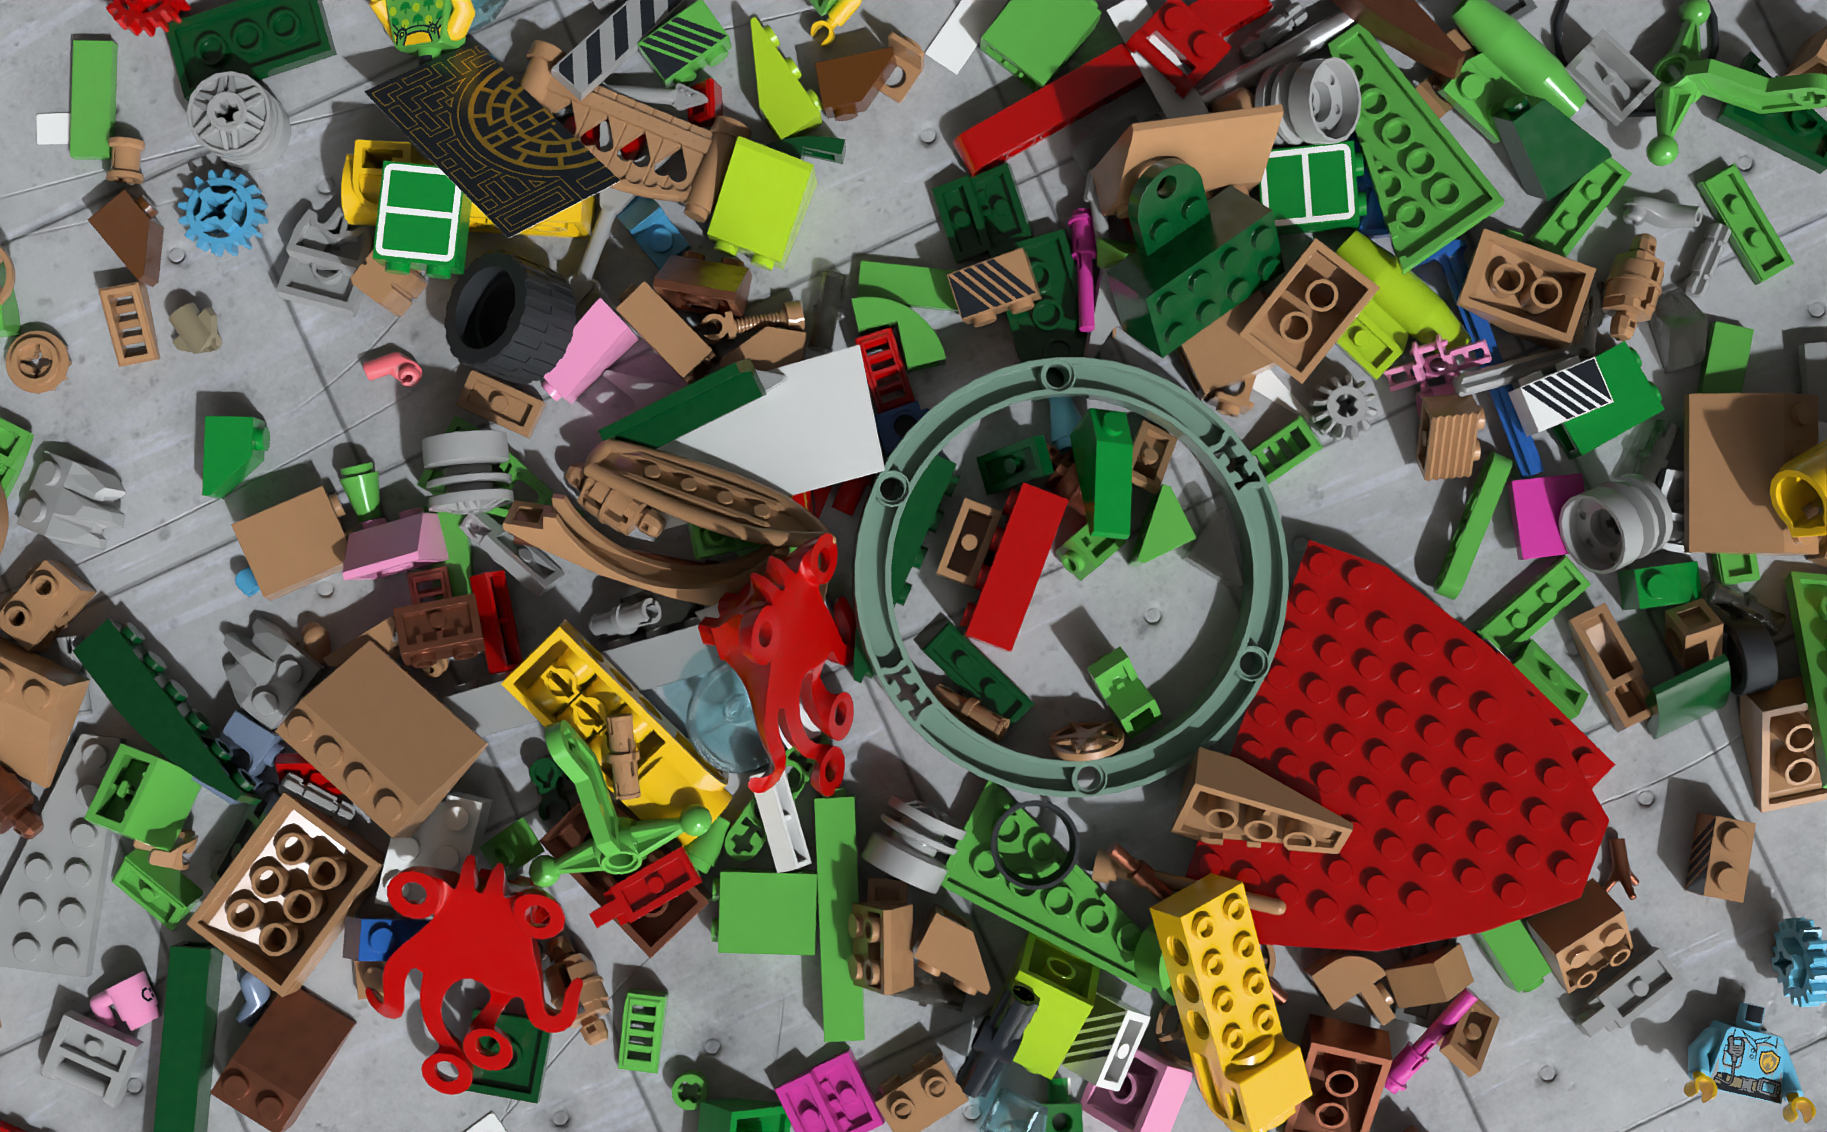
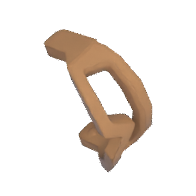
(174, 857)

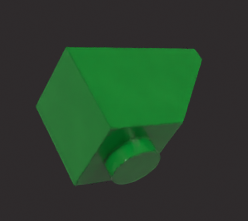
(231, 452)
(1660, 585)

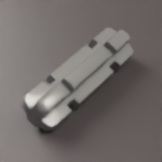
(1273, 32)
(1706, 260)
(317, 798)

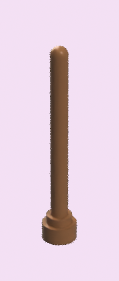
(1106, 870)

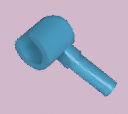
(246, 582)

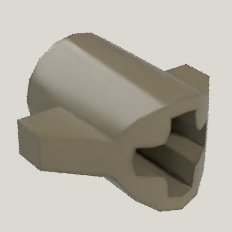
(195, 329)

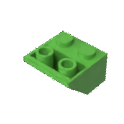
(144, 798)

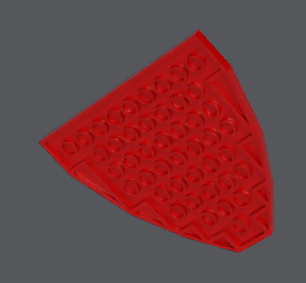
(1431, 752)

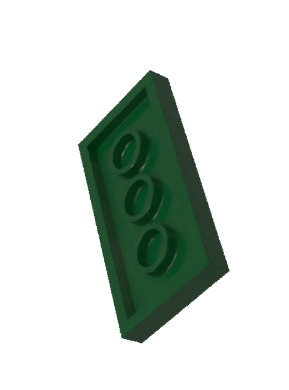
(249, 39)
(1053, 323)

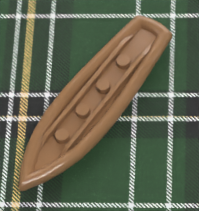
(703, 494)

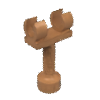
(790, 317)

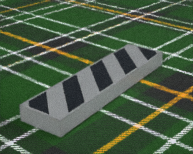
(612, 43)

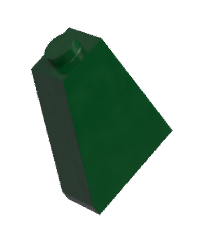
(1546, 145)

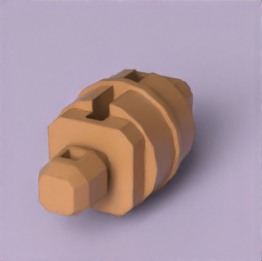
(1633, 287)
(614, 507)
(593, 994)

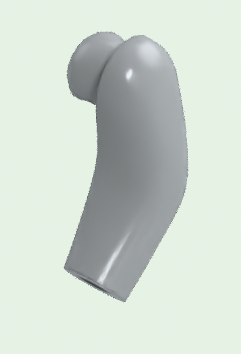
(1661, 213)

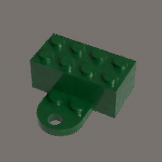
(1191, 256)

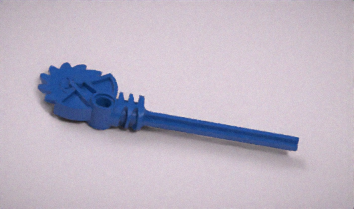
(1455, 269)

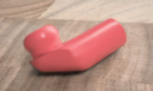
(397, 366)

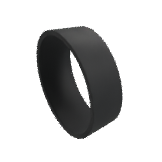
(1052, 879)

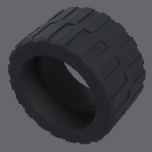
(539, 323)

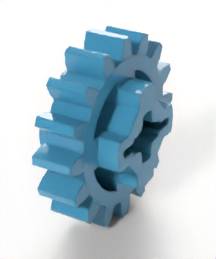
(205, 213)

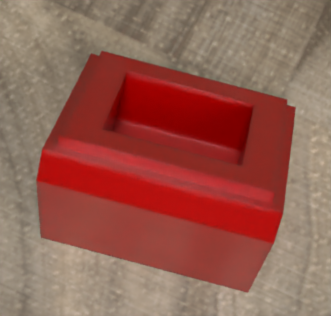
(705, 114)

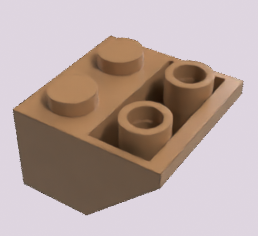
(1582, 937)
(882, 946)
(951, 947)

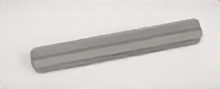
(1509, 371)

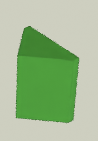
(1162, 528)

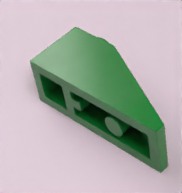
(1104, 471)

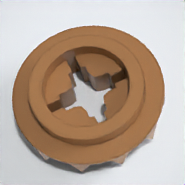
(27, 348)

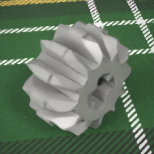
(1356, 409)

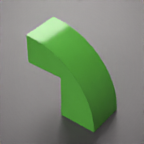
(917, 338)

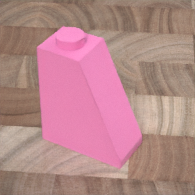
(595, 346)

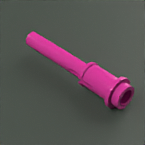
(1083, 252)
(1415, 1054)

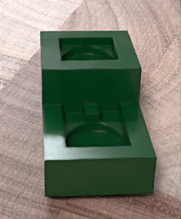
(816, 147)

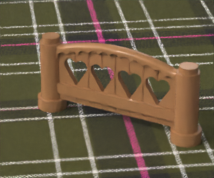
(704, 151)

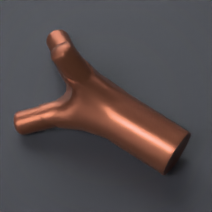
(1621, 869)

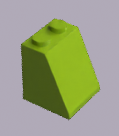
(761, 204)
(1066, 998)

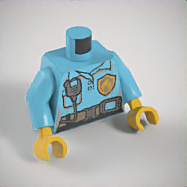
(1746, 1063)

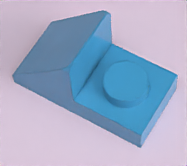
(652, 230)

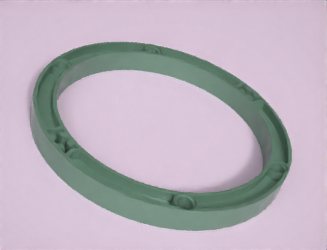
(1261, 549)

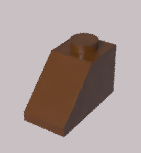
(853, 81)
(133, 234)

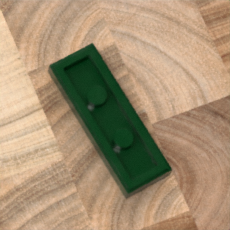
(976, 674)

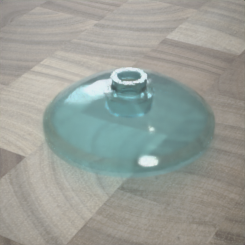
(721, 736)

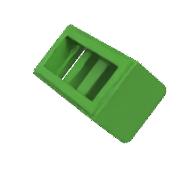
(1307, 434)
(650, 999)

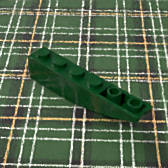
(917, 519)
(159, 709)

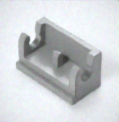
(1611, 77)

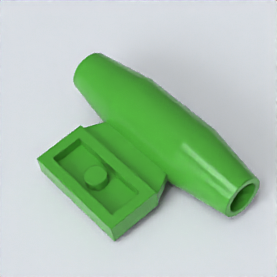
(1506, 66)

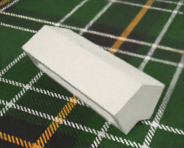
(782, 826)

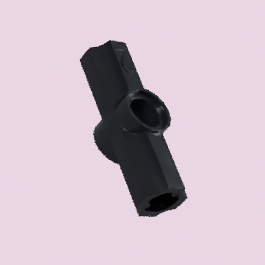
(997, 1039)

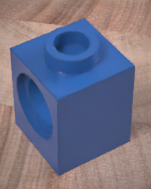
(886, 421)

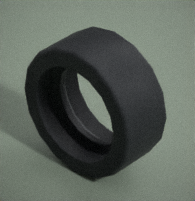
(1750, 656)

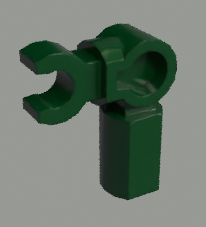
(548, 782)

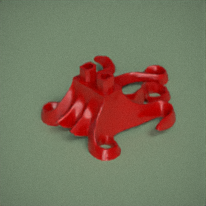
(777, 643)
(478, 933)

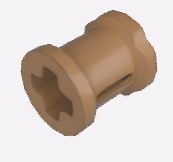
(125, 160)

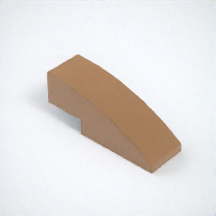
(1611, 667)

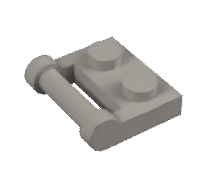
(96, 1048)

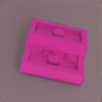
(1537, 510)
(831, 1098)

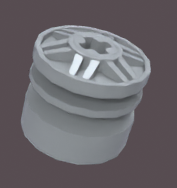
(1317, 98)
(259, 126)
(467, 471)
(1615, 523)
(914, 843)

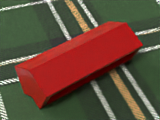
(490, 623)

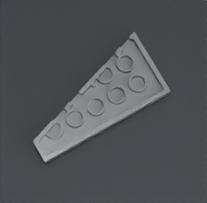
(59, 879)

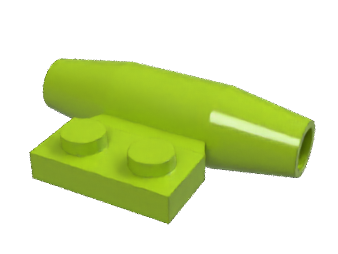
(1397, 310)

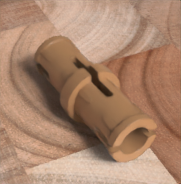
(972, 713)
(623, 756)

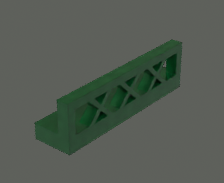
(689, 407)

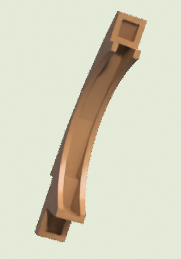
(569, 536)

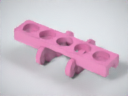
(1447, 356)

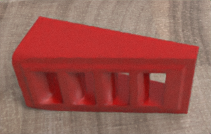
(876, 339)

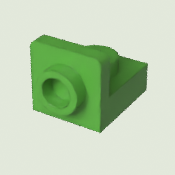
(1086, 553)

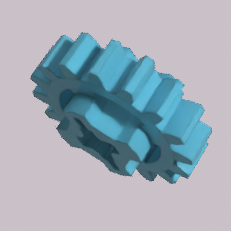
(1801, 961)

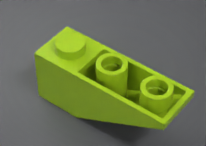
(782, 99)

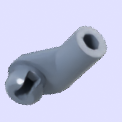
(256, 998)

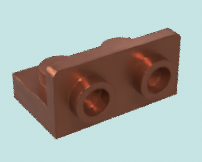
(439, 630)

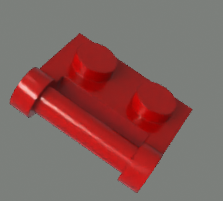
(1187, 38)

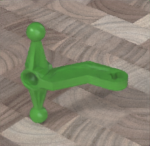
(1688, 77)
(616, 842)

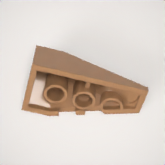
(1239, 802)

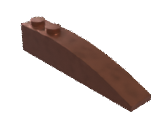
(1408, 30)

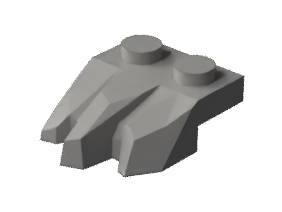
(322, 263)
(72, 502)
(269, 672)

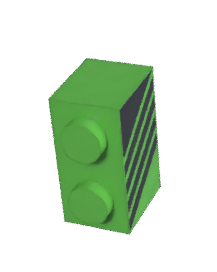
(685, 45)

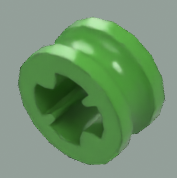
(691, 1077)

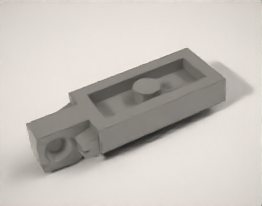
(523, 562)
(1629, 993)

